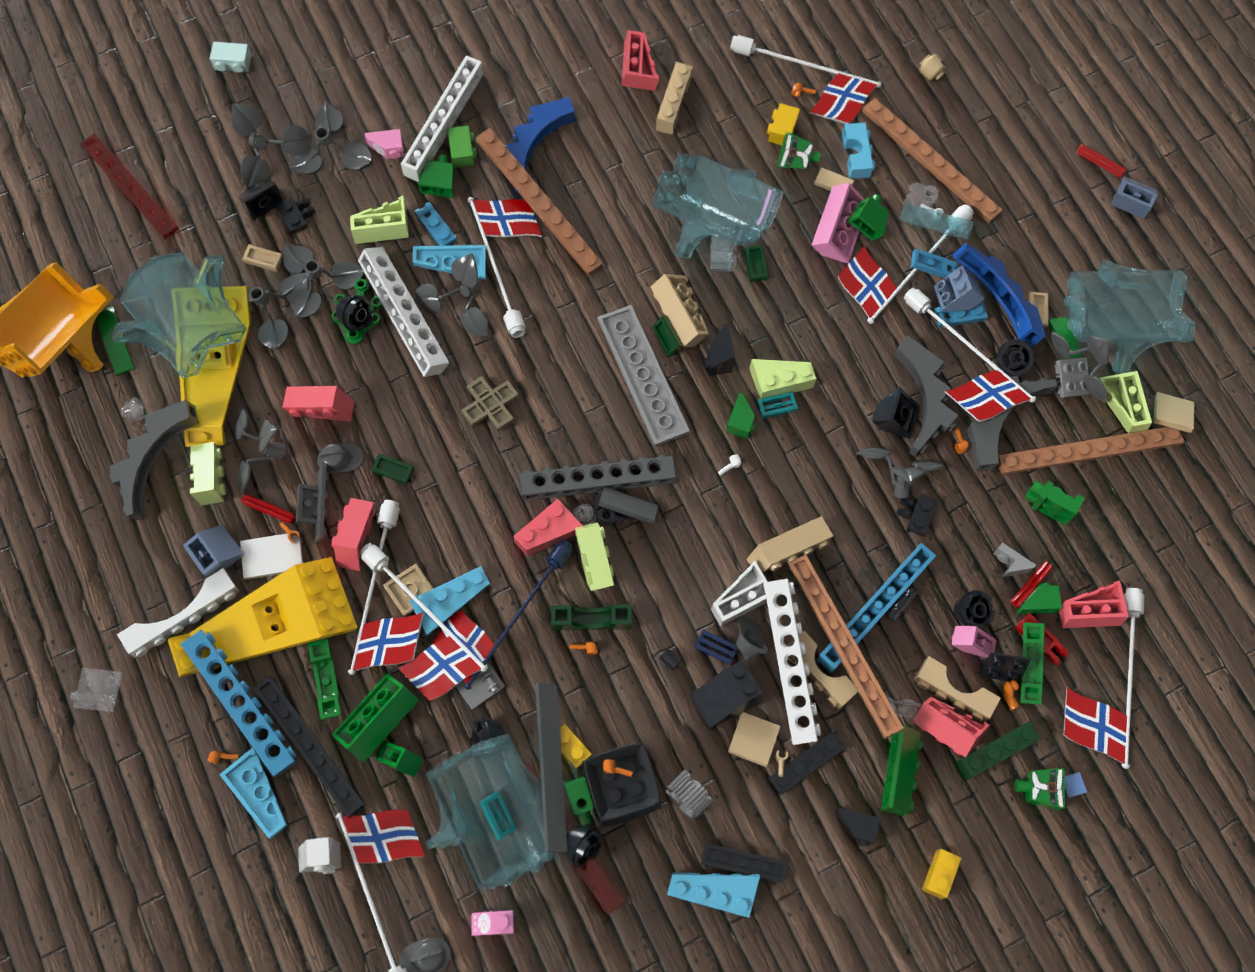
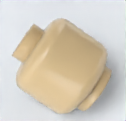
(932, 67)

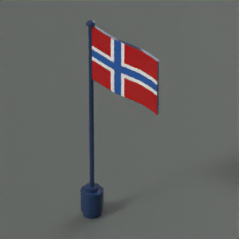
(475, 638)

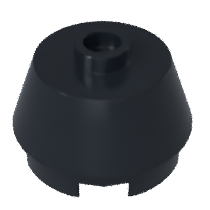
(354, 312)
(1015, 357)
(974, 609)
(486, 730)
(582, 845)

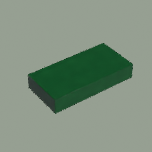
(756, 263)
(667, 336)
(392, 469)

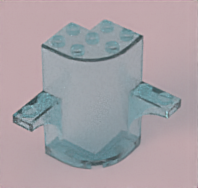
(715, 202)
(1129, 307)
(179, 310)
(470, 778)

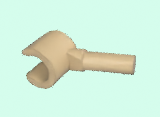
(781, 761)

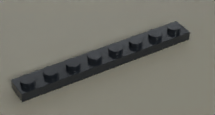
(309, 747)

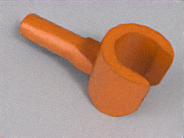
(798, 88)
(960, 447)
(290, 533)
(590, 647)
(214, 756)
(609, 767)

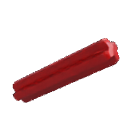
(1101, 160)
(268, 508)
(1031, 585)

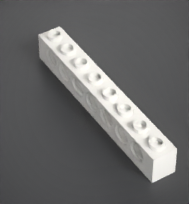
(442, 118)
(403, 311)
(798, 733)

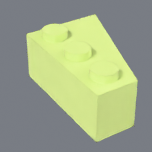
(381, 223)
(781, 377)
(1127, 401)
(207, 474)
(594, 556)

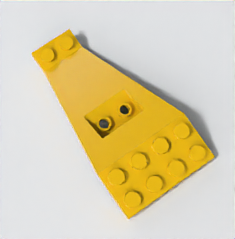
(215, 383)
(304, 607)

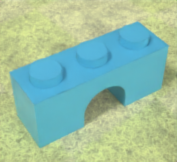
(857, 137)

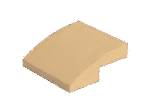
(754, 739)

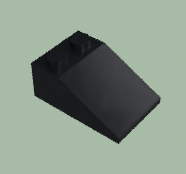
(727, 695)

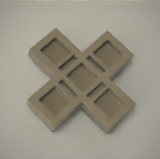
(490, 403)

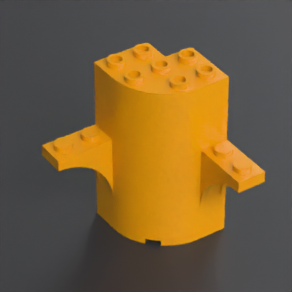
(49, 318)

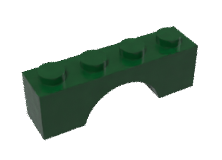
(606, 618)
(998, 750)

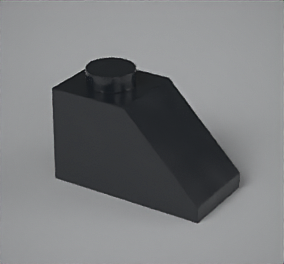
(859, 826)

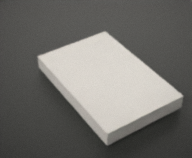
(270, 555)

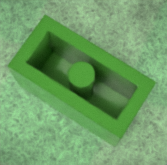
(460, 146)

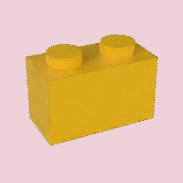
(784, 120)
(572, 748)
(941, 874)

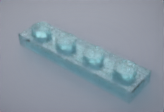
(936, 221)

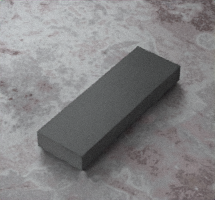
(628, 505)

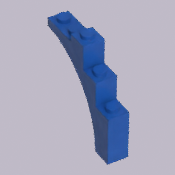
(542, 121)
(1009, 294)

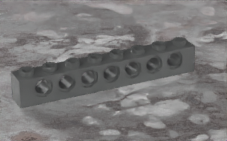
(588, 485)

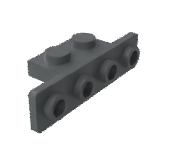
(312, 504)

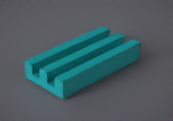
(760, 402)
(491, 819)

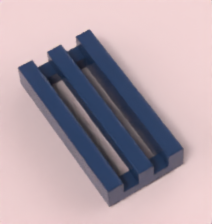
(719, 640)

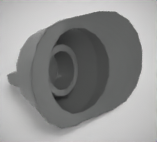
(340, 457)
(750, 639)
(426, 956)

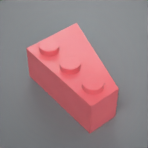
(637, 63)
(319, 402)
(547, 529)
(352, 533)
(1095, 609)
(950, 727)

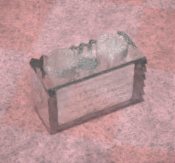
(721, 255)

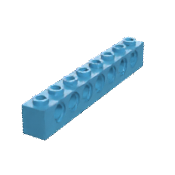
(881, 602)
(194, 647)

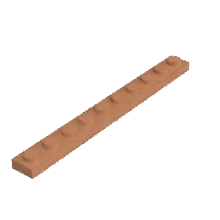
(932, 160)
(539, 201)
(1089, 450)
(846, 647)

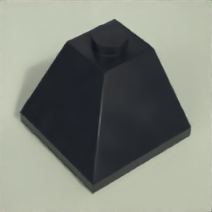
(260, 199)
(721, 353)
(897, 413)

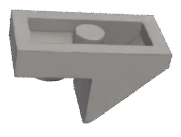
(1017, 563)

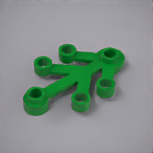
(359, 291)

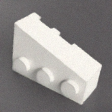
(742, 596)
(320, 856)

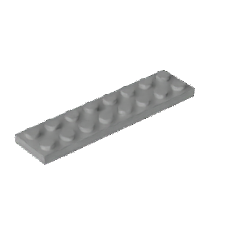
(643, 375)

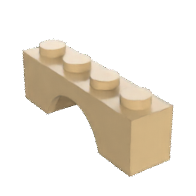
(673, 98)
(933, 677)
(837, 689)

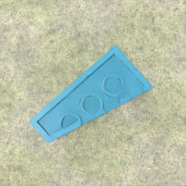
(442, 257)
(450, 597)
(253, 789)
(724, 892)

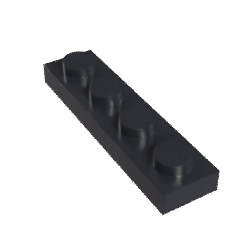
(807, 762)
(744, 862)

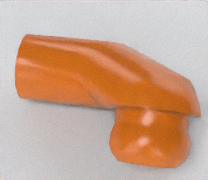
(1009, 696)

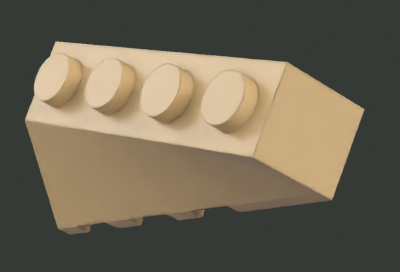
(680, 308)
(791, 544)

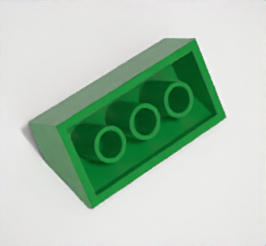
(375, 717)
(901, 772)

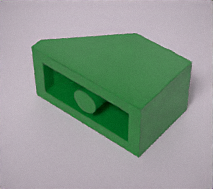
(741, 418)
(1042, 600)
(399, 759)

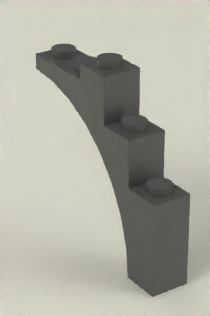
(925, 369)
(984, 435)
(144, 449)

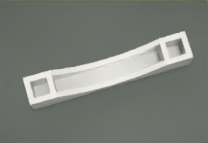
(142, 637)

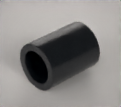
(670, 659)

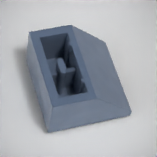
(1134, 197)
(959, 291)
(213, 550)

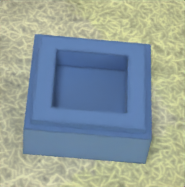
(1074, 785)

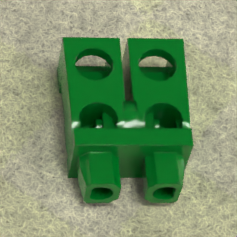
(1053, 502)

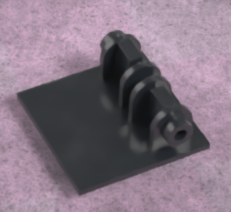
(1004, 667)

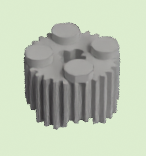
(689, 794)

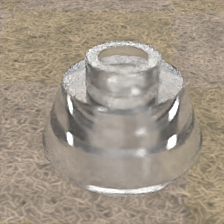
(133, 410)
(580, 512)

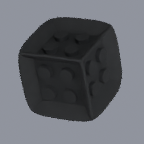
(618, 796)

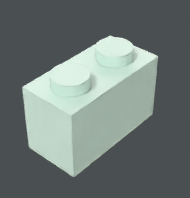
(230, 57)

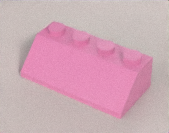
(835, 235)

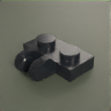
(291, 213)
(921, 515)

